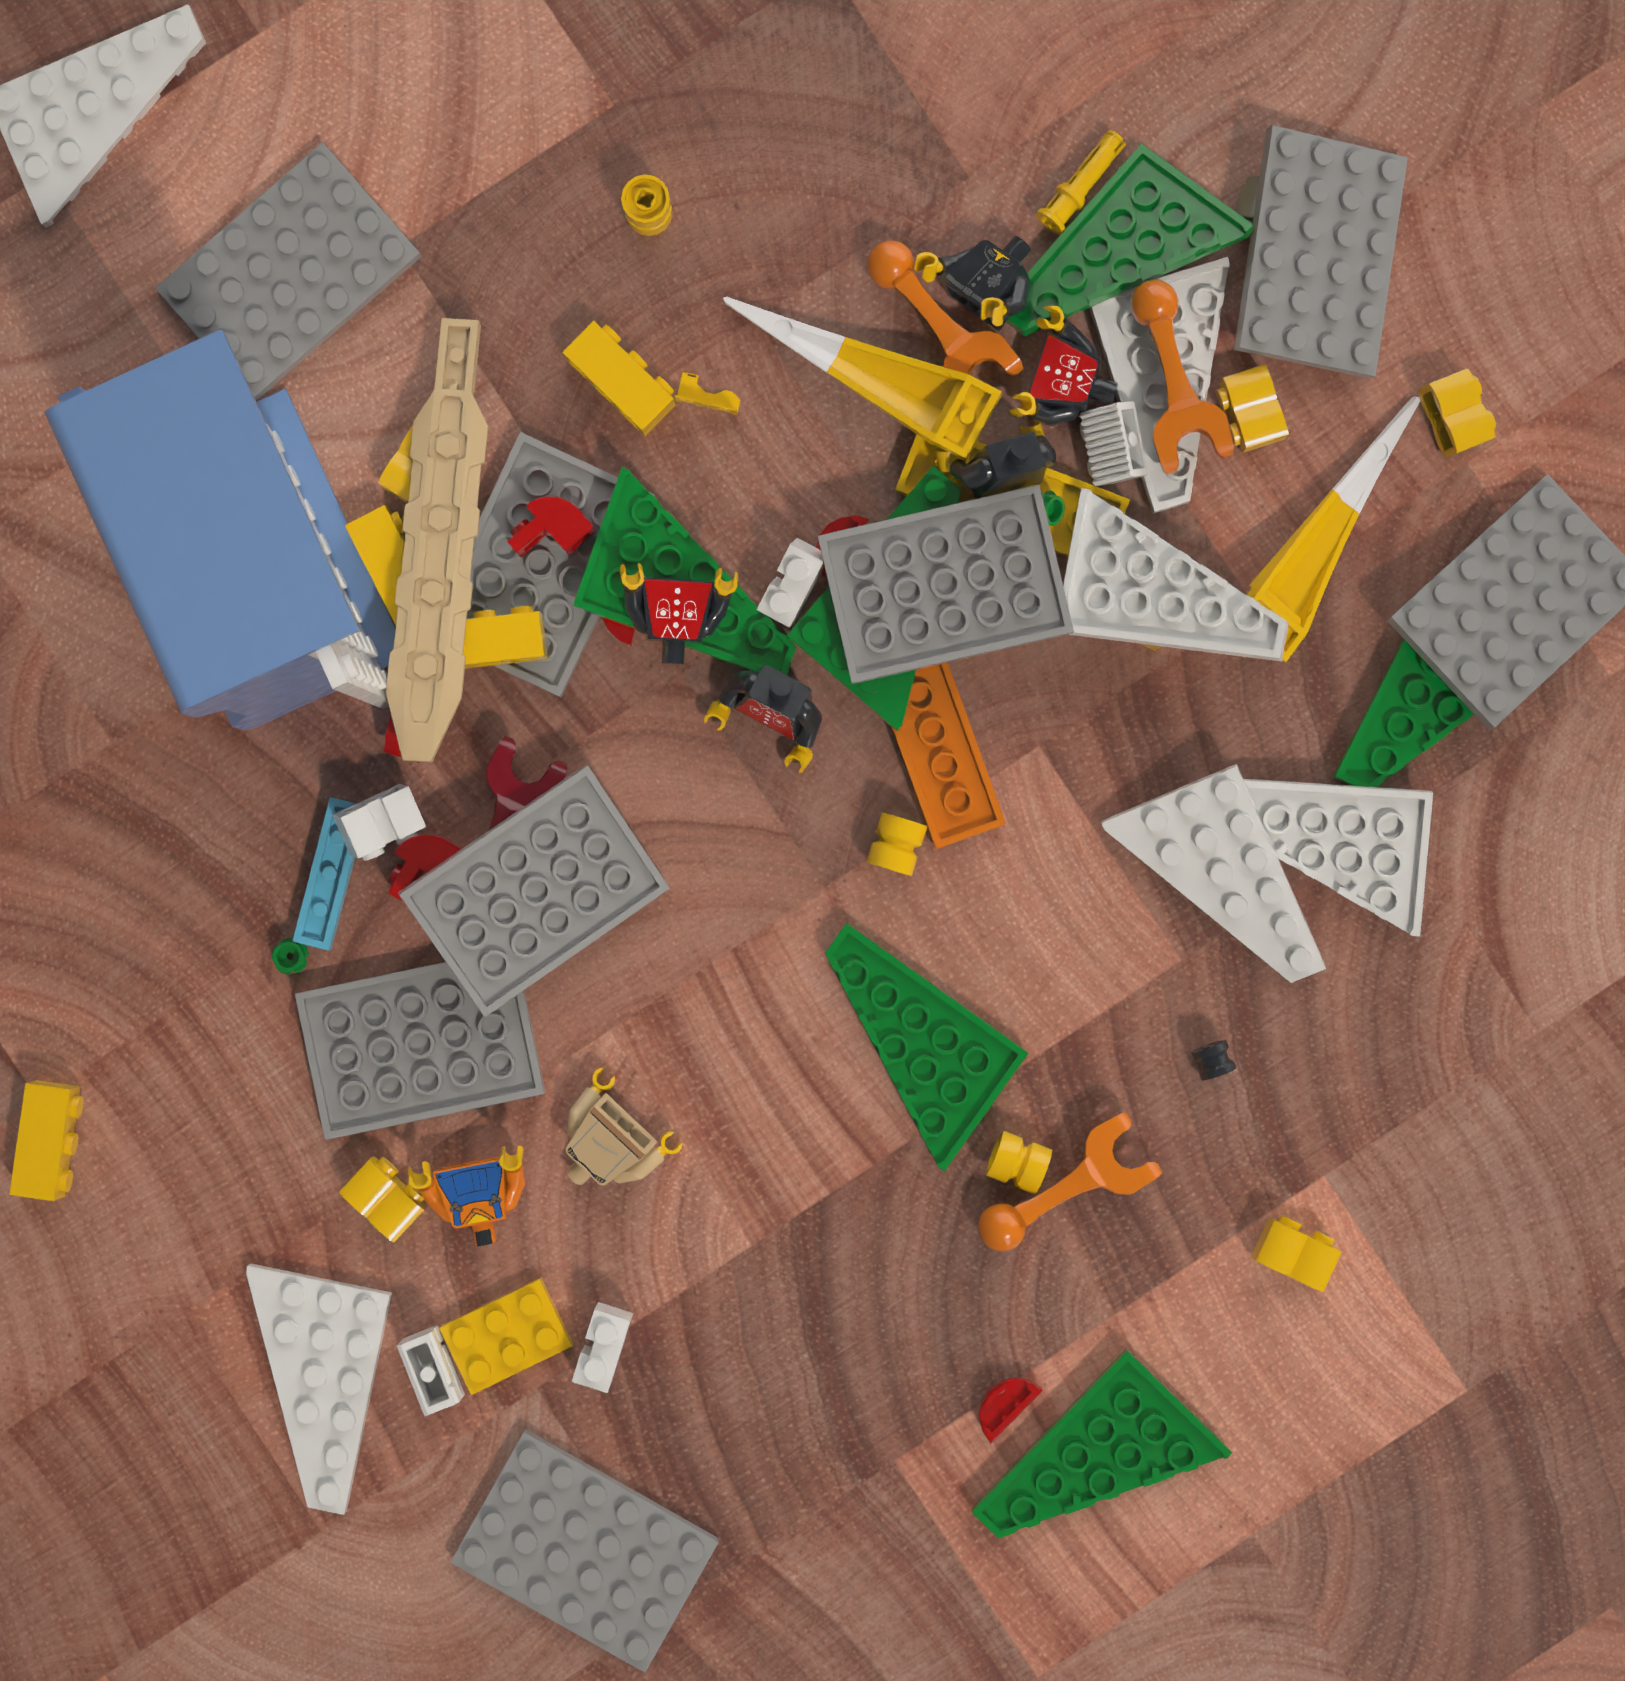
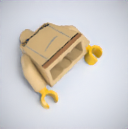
(609, 1141)

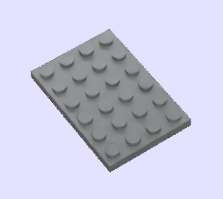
(1320, 252)
(290, 269)
(546, 573)
(945, 584)
(1516, 602)
(534, 890)
(413, 1050)
(585, 1550)

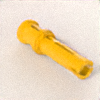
(1071, 194)

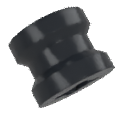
(1213, 1060)

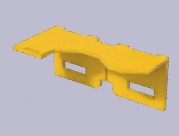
(692, 393)

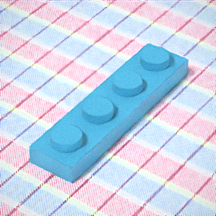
(326, 884)

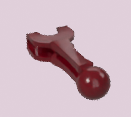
(509, 791)

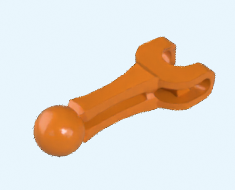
(892, 267)
(1154, 307)
(1005, 1225)

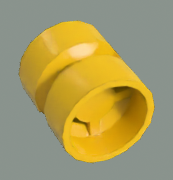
(647, 205)
(896, 844)
(1020, 1162)

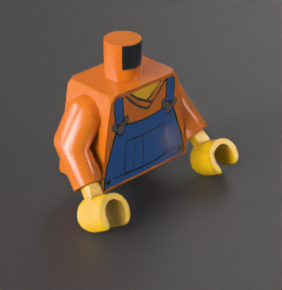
(473, 1192)

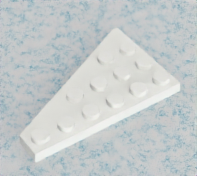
(78, 108)
(1139, 373)
(1144, 591)
(1354, 840)
(1221, 858)
(324, 1362)

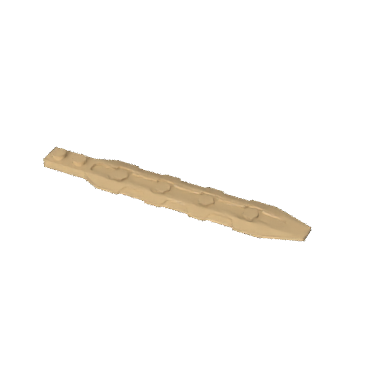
(438, 549)

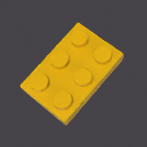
(506, 1336)

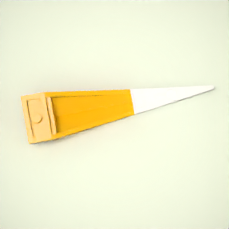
(926, 398)
(1302, 567)

